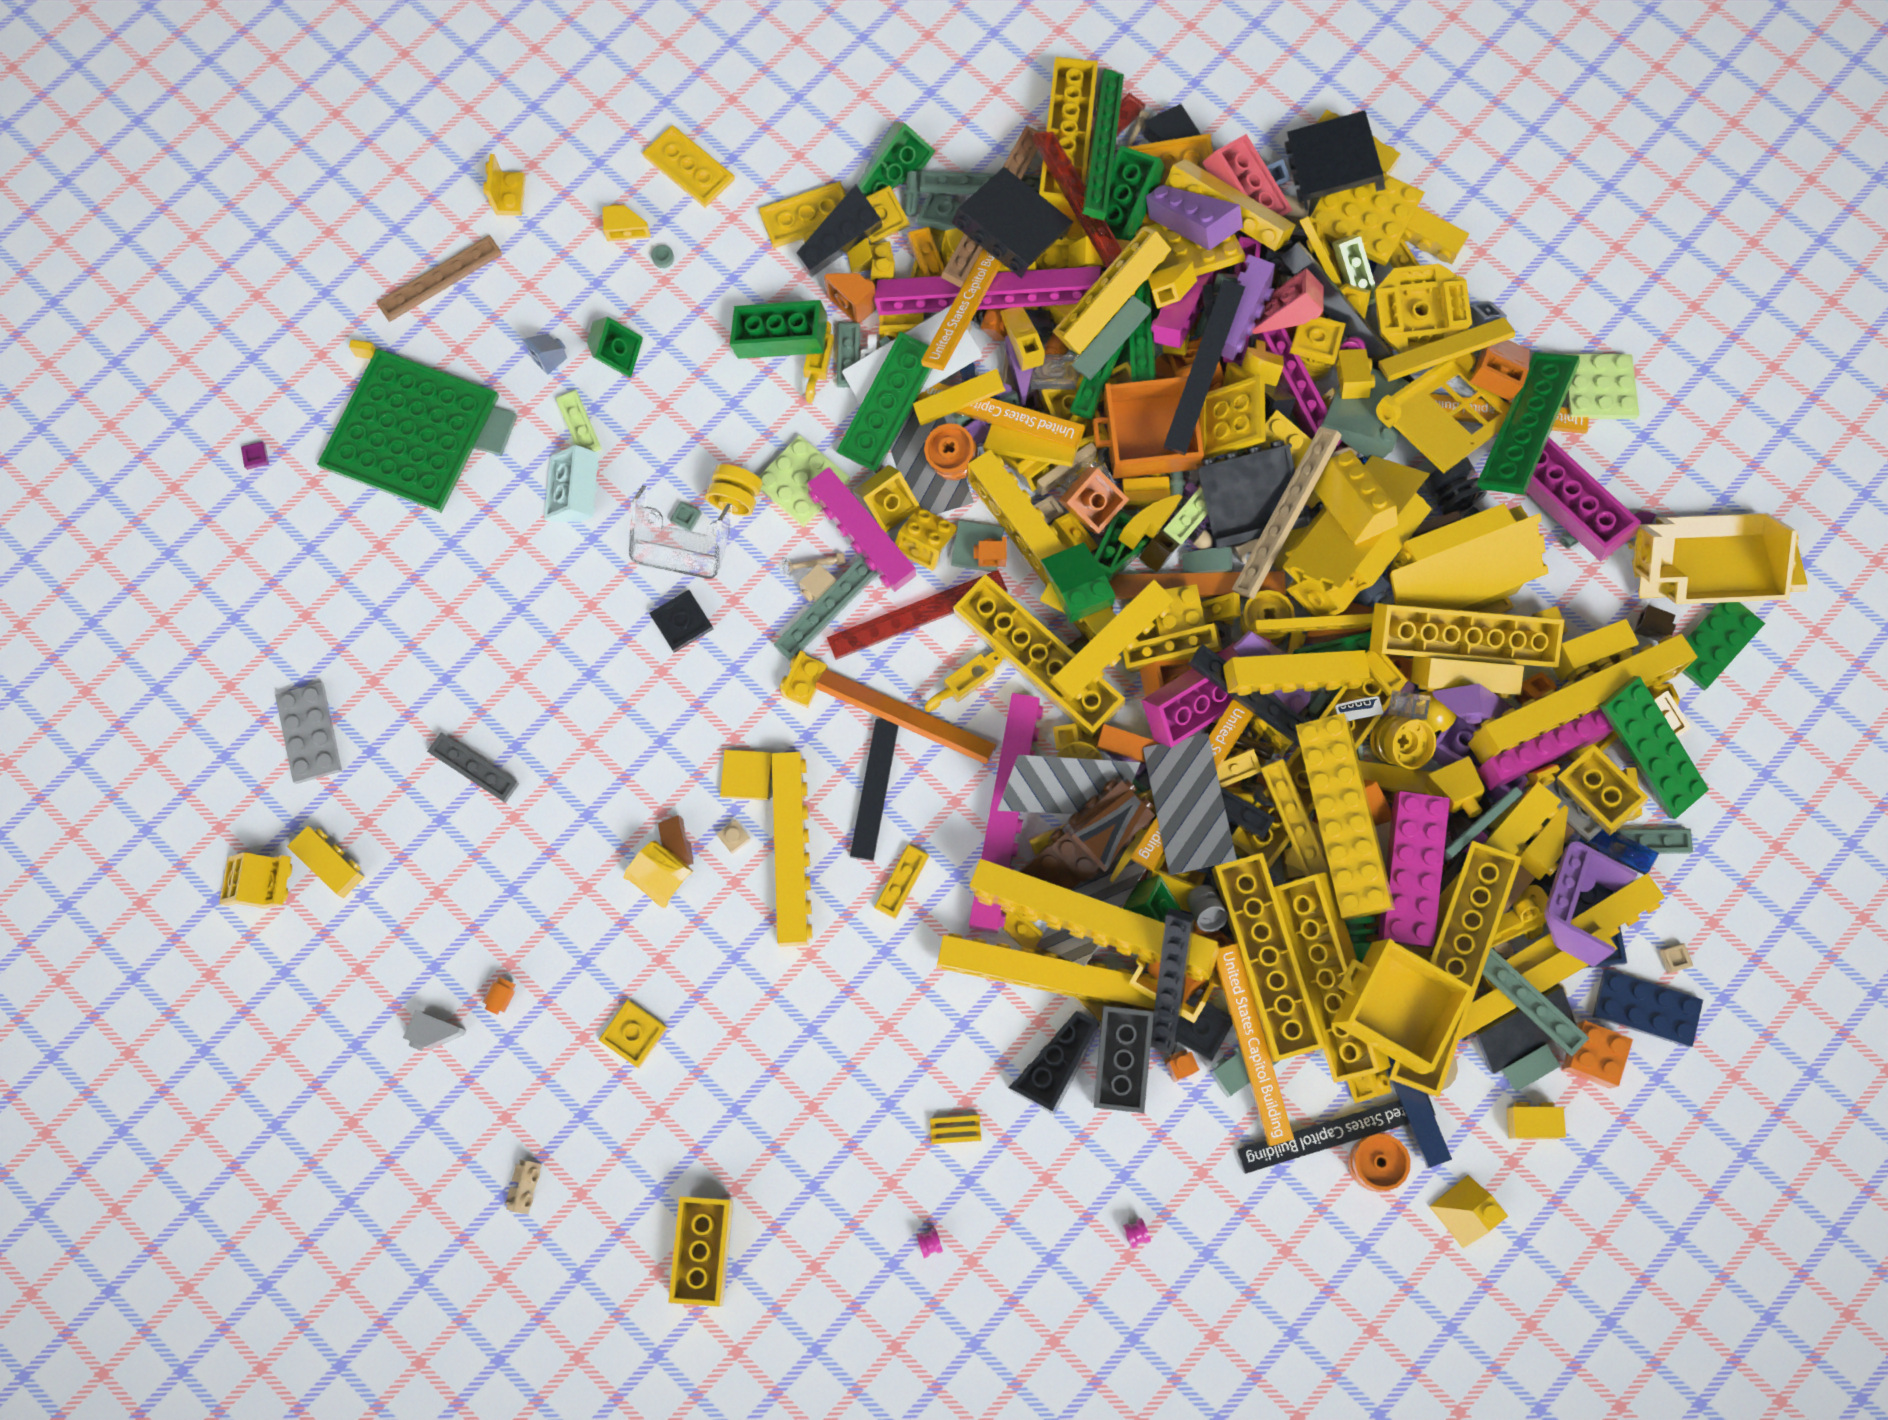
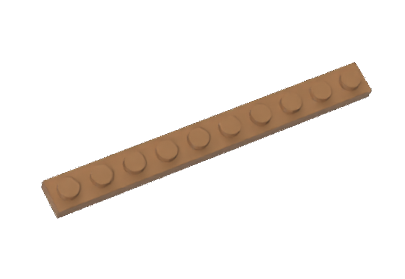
(969, 251)

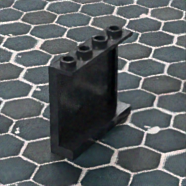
(1333, 157)
(1011, 221)
(1245, 490)

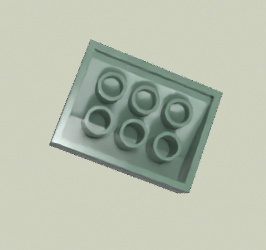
(1358, 418)

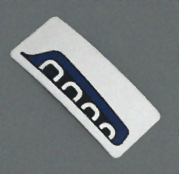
(1360, 708)

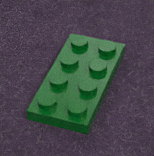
(1720, 640)

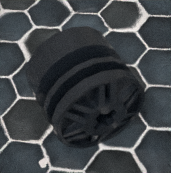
(1456, 487)

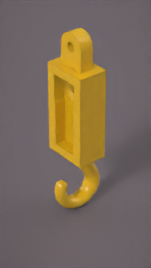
(817, 365)
(964, 682)

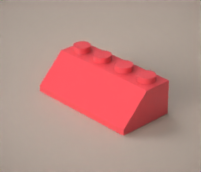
(1244, 170)

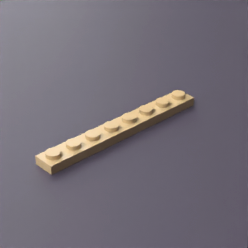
(1286, 512)

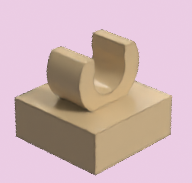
(1243, 548)

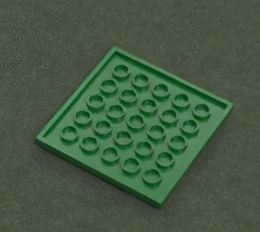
(408, 430)

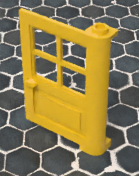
(1431, 426)

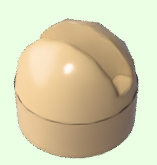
(1204, 540)

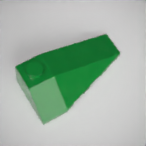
(895, 156)

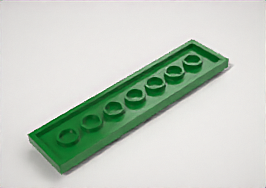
(1528, 423)

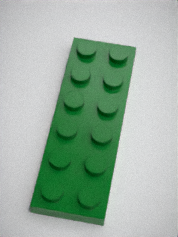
(886, 404)
(1654, 747)

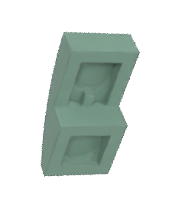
(1208, 560)
(1531, 1067)

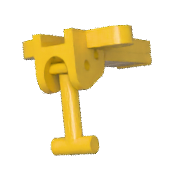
(1526, 919)

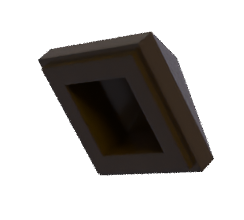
(1033, 401)

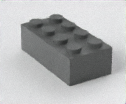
(1123, 1059)

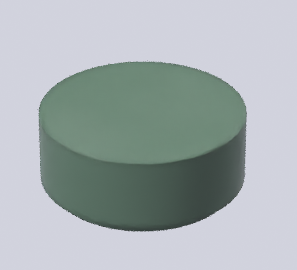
(662, 256)

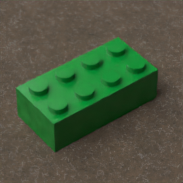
(1132, 179)
(778, 329)

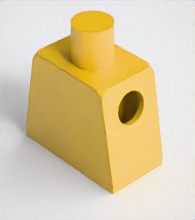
(1460, 784)

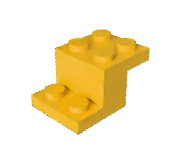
(1185, 613)
(255, 880)

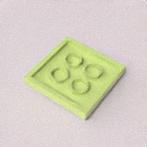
(1604, 387)
(788, 477)

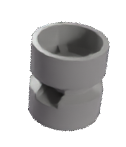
(1207, 908)

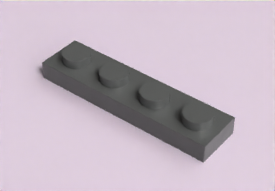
(473, 767)

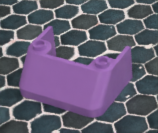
(1578, 872)

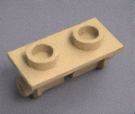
(521, 1198)

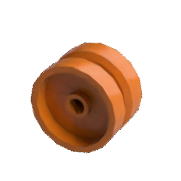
(939, 447)
(1364, 1167)

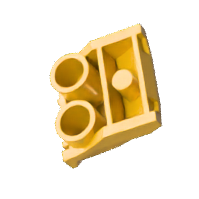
(657, 872)

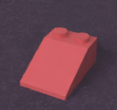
(1292, 304)

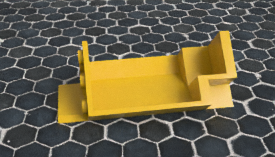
(1718, 559)
(1470, 561)
(1331, 567)

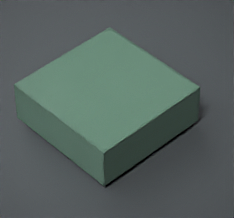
(685, 516)

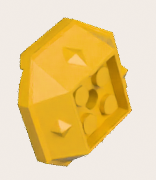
(1426, 287)

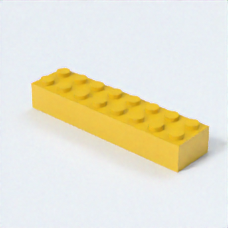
(1070, 121)
(1466, 635)
(1033, 652)
(1345, 817)
(1268, 957)
(1323, 958)

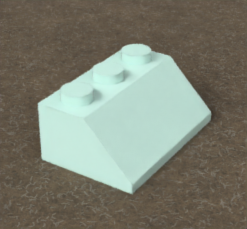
(571, 485)

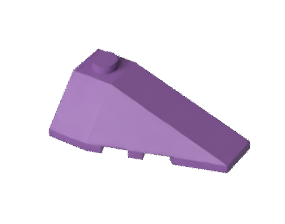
(1254, 645)
(1472, 702)

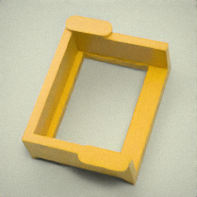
(1187, 1011)

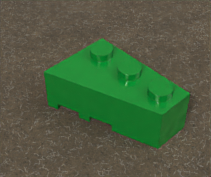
(1113, 554)

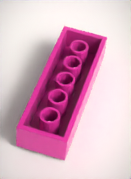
(1580, 503)
(1186, 704)
(1414, 868)

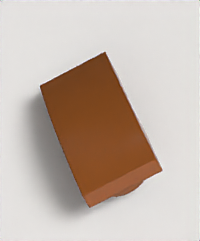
(674, 839)

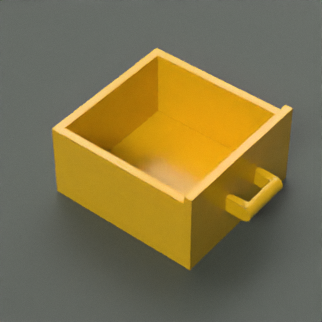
(1401, 1005)

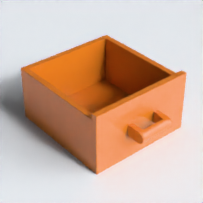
(1137, 427)

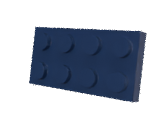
(1648, 1008)

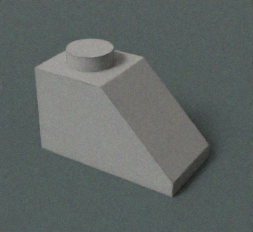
(430, 1032)

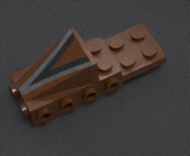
(1092, 836)

